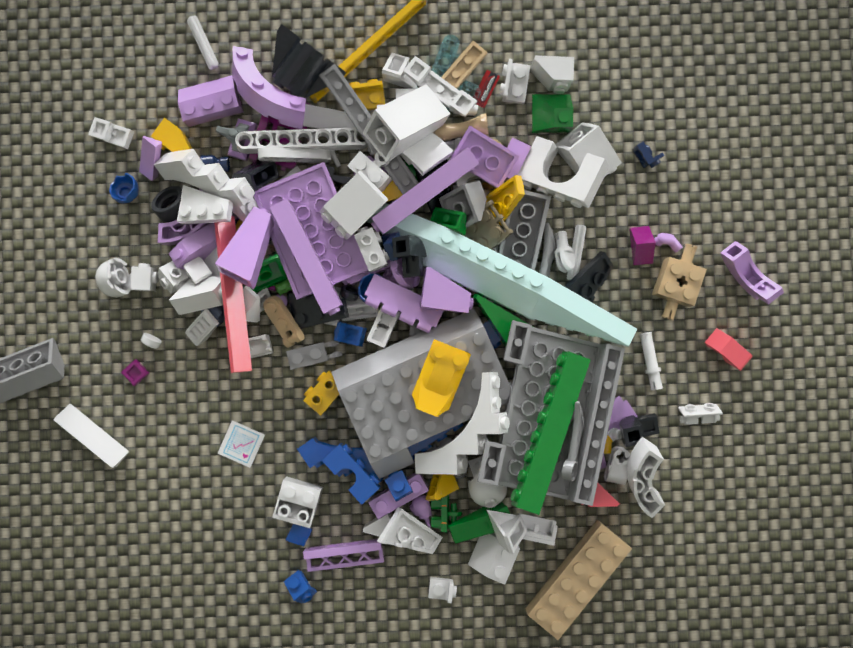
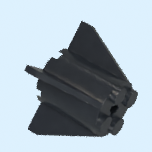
(298, 65)

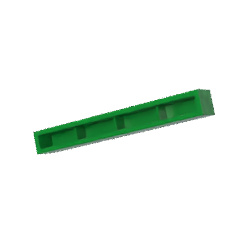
(550, 432)

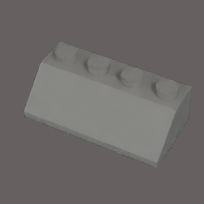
(30, 369)

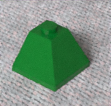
(552, 113)

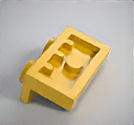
(370, 93)

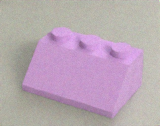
(209, 101)

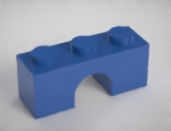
(342, 458)

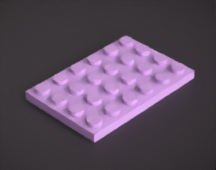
(308, 194)

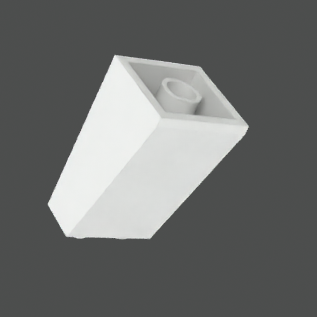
(405, 122)

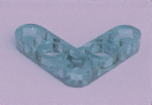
(453, 51)

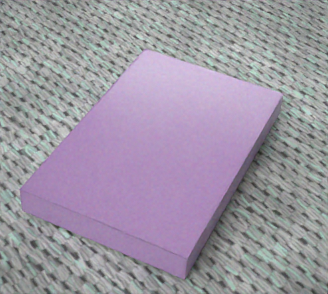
(493, 157)

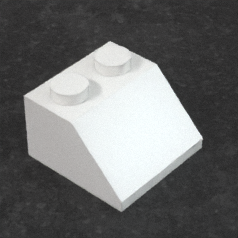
(554, 72)
(492, 559)

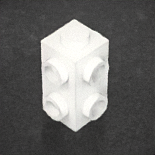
(370, 248)

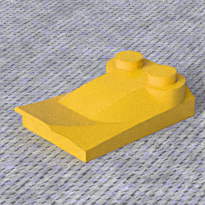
(439, 378)

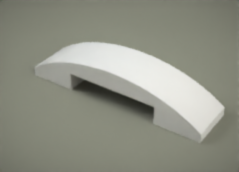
(448, 95)

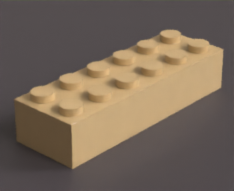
(577, 579)

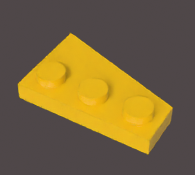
(507, 196)

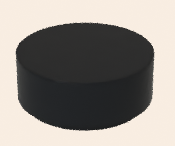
(349, 293)

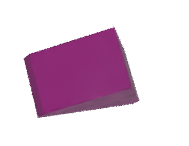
(642, 245)

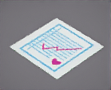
(241, 444)

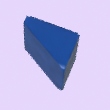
(298, 535)

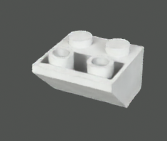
(297, 502)

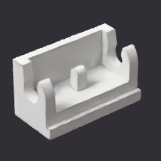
(260, 346)
(539, 529)

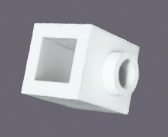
(143, 278)

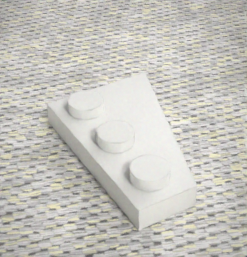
(203, 207)
(410, 533)

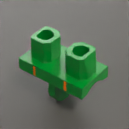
(442, 522)

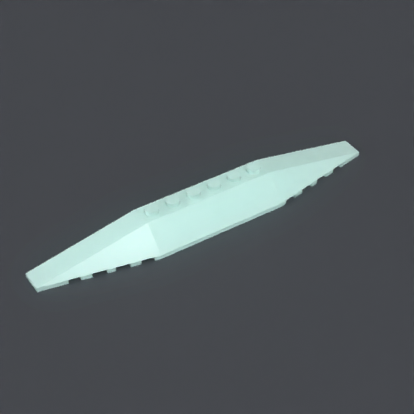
(510, 282)

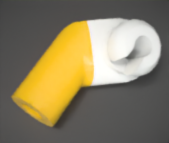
(613, 434)

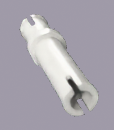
(651, 361)

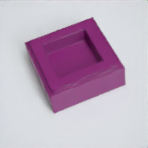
(135, 372)

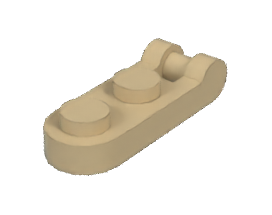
(283, 321)

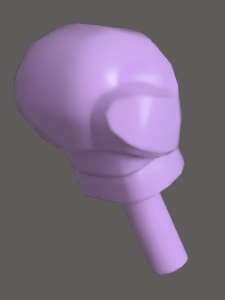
(422, 509)

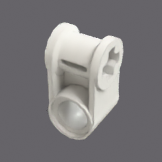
(617, 468)

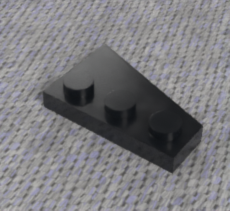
(591, 277)
(308, 312)

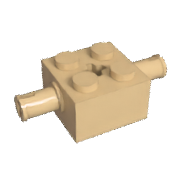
(690, 278)

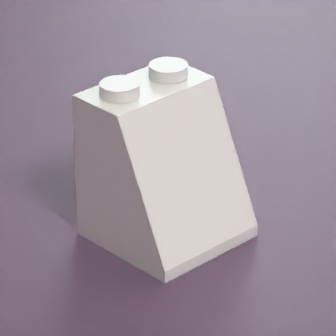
(583, 140)
(353, 205)

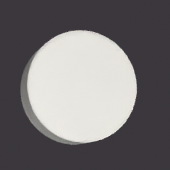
(150, 341)

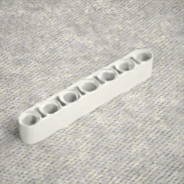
(294, 135)

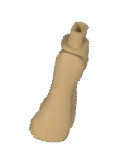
(454, 130)

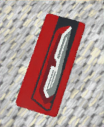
(487, 86)

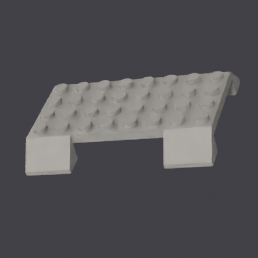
(535, 360)
(381, 387)

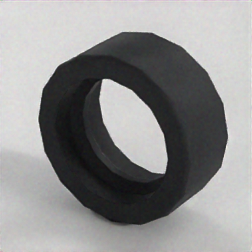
(163, 199)

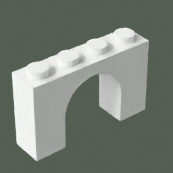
(578, 190)

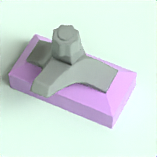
(231, 133)

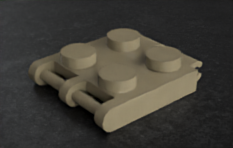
(488, 230)

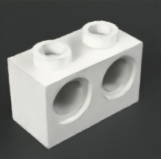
(382, 328)

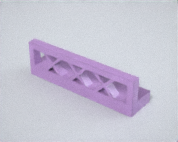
(343, 550)

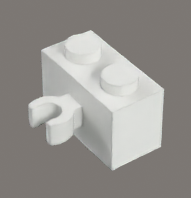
(371, 169)

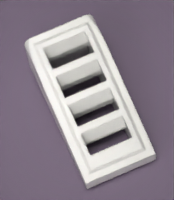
(201, 330)

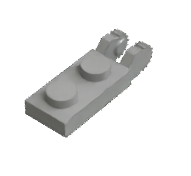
(311, 354)

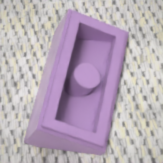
(149, 155)

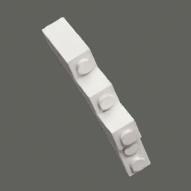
(211, 178)
(471, 441)

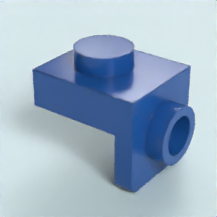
(349, 334)
(398, 485)
(299, 587)

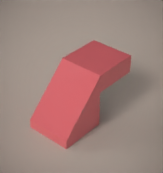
(729, 348)

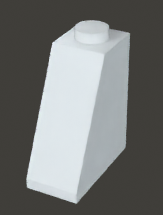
(198, 296)

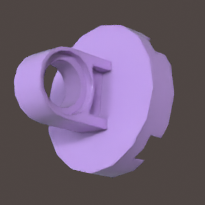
(395, 275)

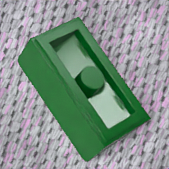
(450, 219)

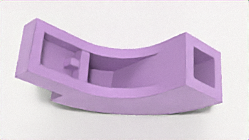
(743, 269)

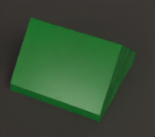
(270, 273)

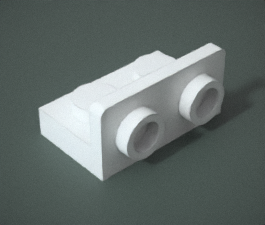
(515, 83)

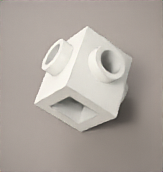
(172, 277)

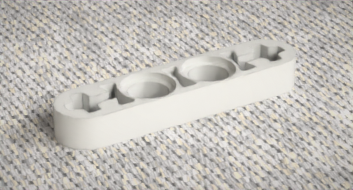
(294, 155)

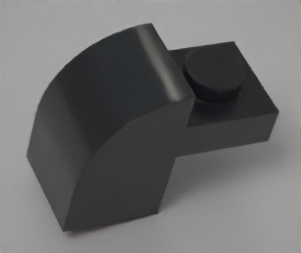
(412, 252)
(635, 428)

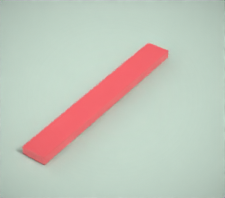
(233, 306)

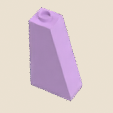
(247, 248)

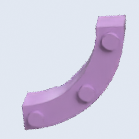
(263, 95)

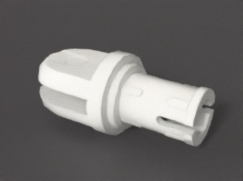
(563, 254)

